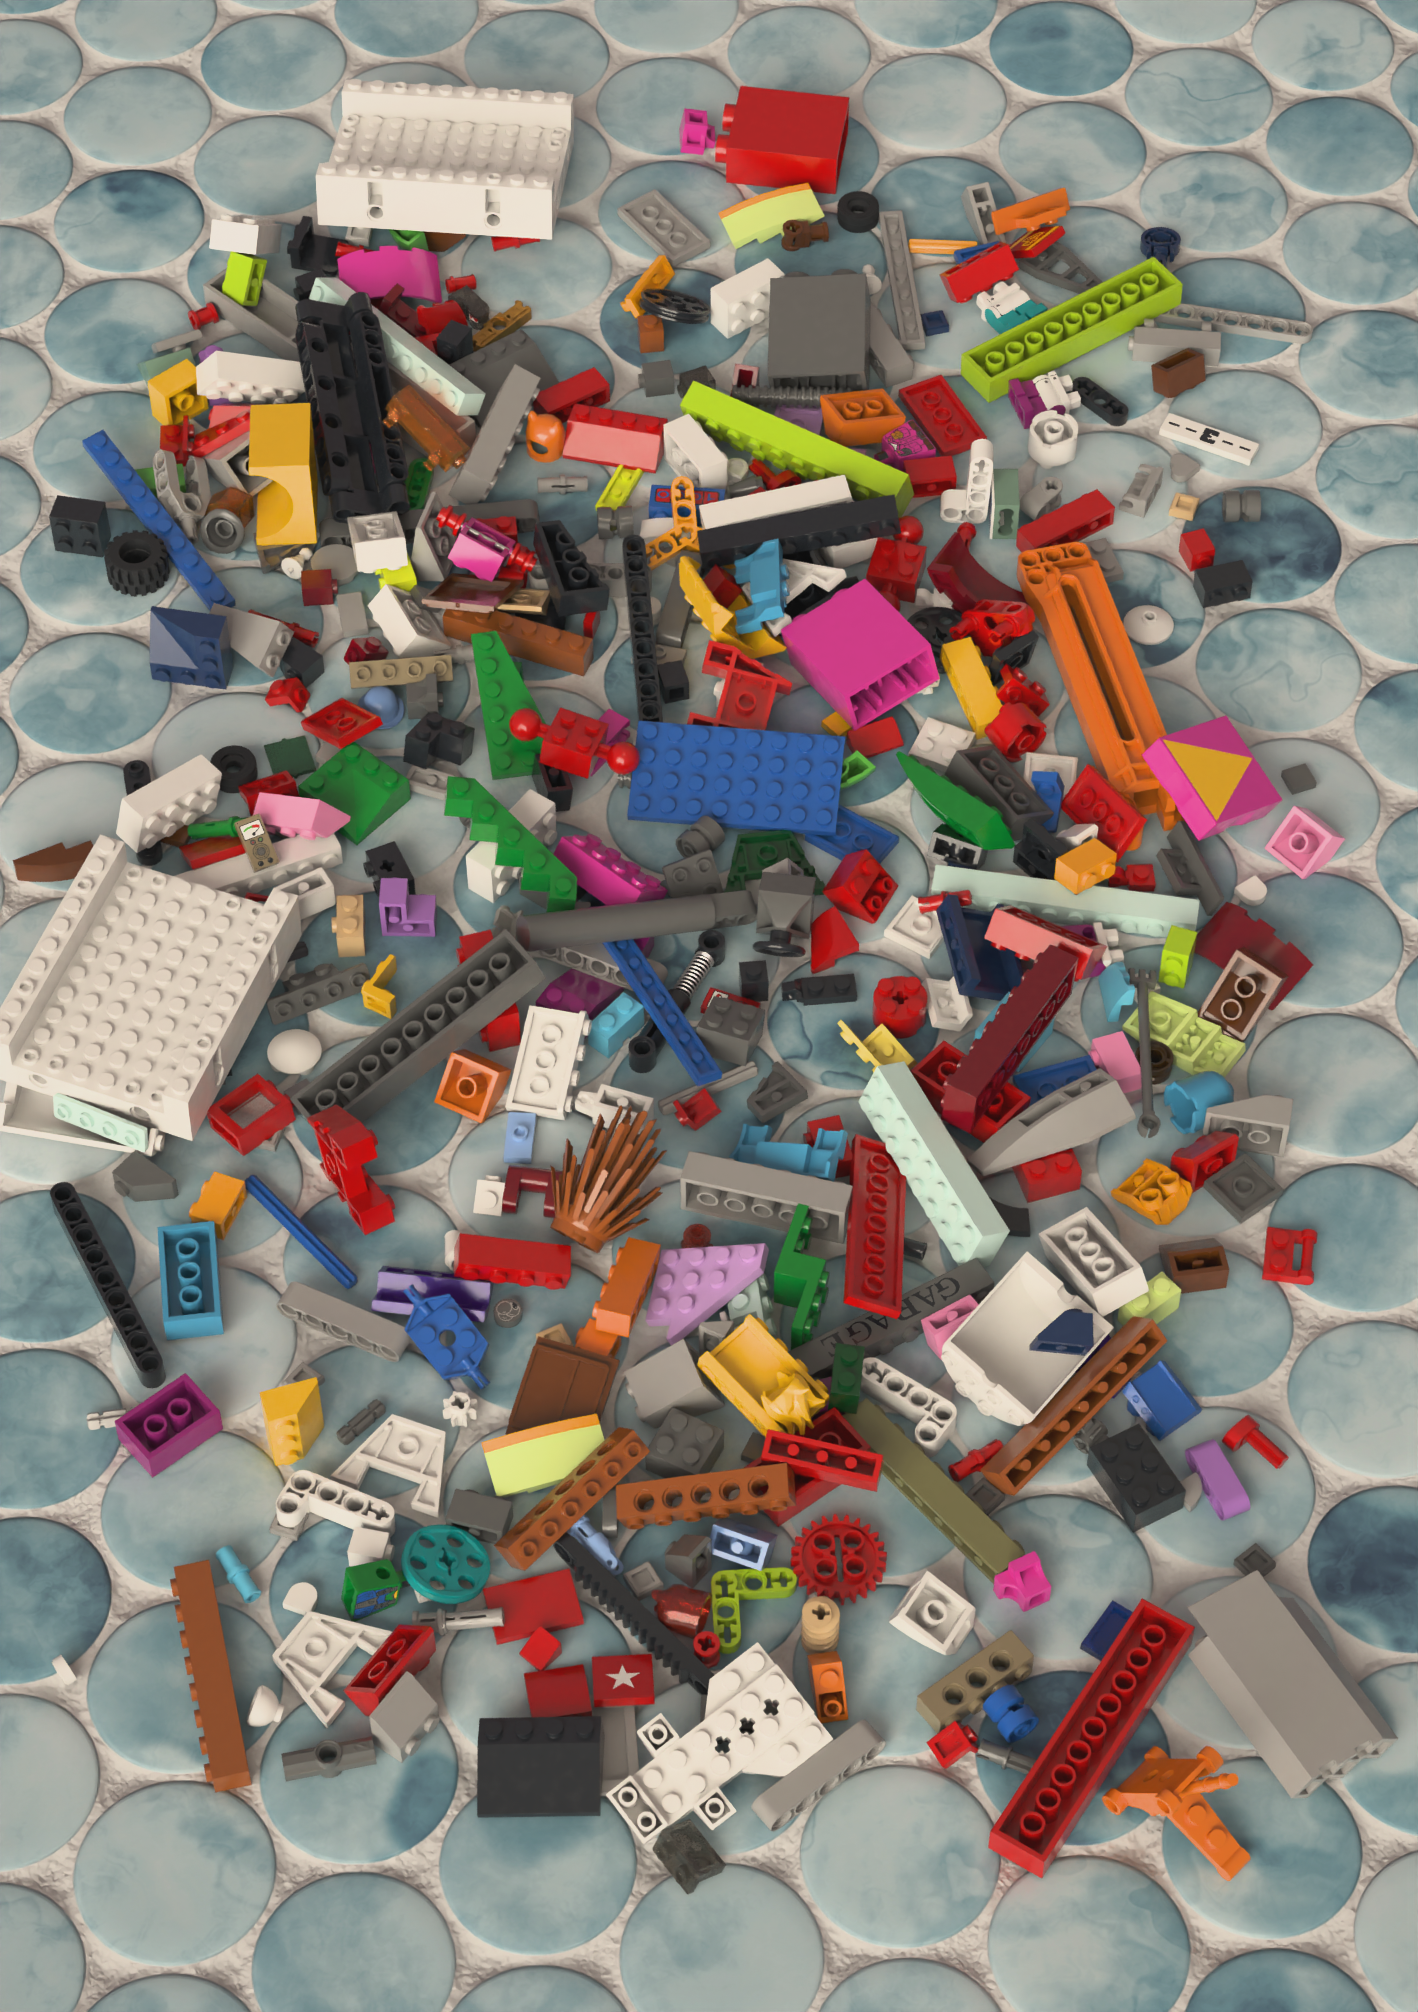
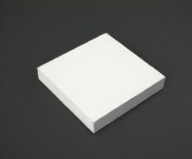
(1064, 765)
(916, 930)

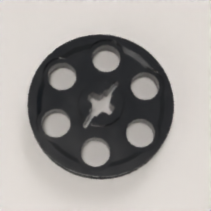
(674, 306)
(931, 617)

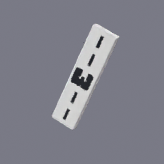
(1209, 439)

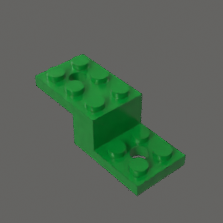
(801, 1278)

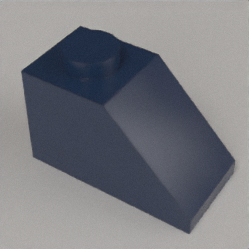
(1067, 1334)

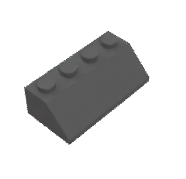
(994, 780)

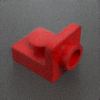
(953, 1743)

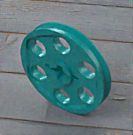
(438, 1571)

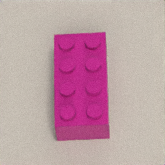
(605, 873)

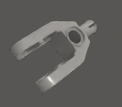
(182, 507)

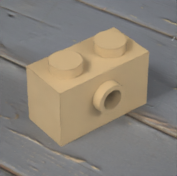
(349, 925)

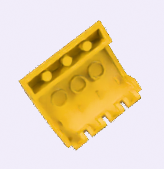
(722, 621)

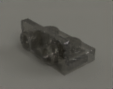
(687, 1855)

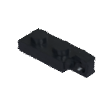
(821, 990)

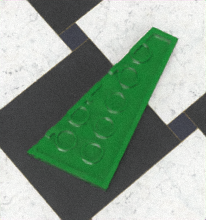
(500, 696)

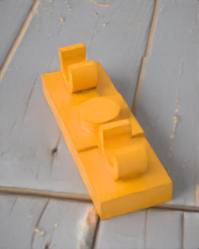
(655, 277)

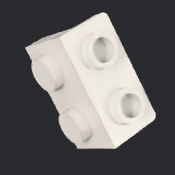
(945, 1005)

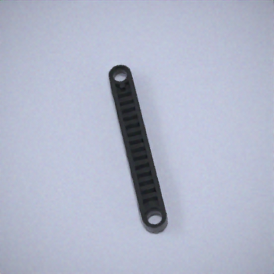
(633, 1614)

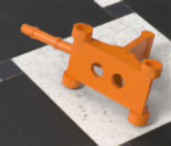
(1177, 1794)

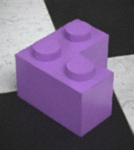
(406, 913)

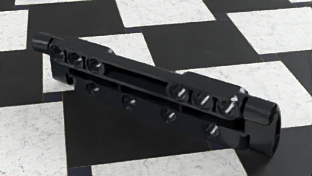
(351, 408)

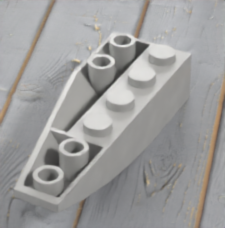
(1056, 1123)

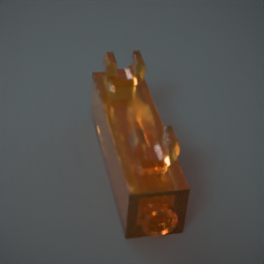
(427, 429)

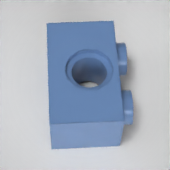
(742, 1543)

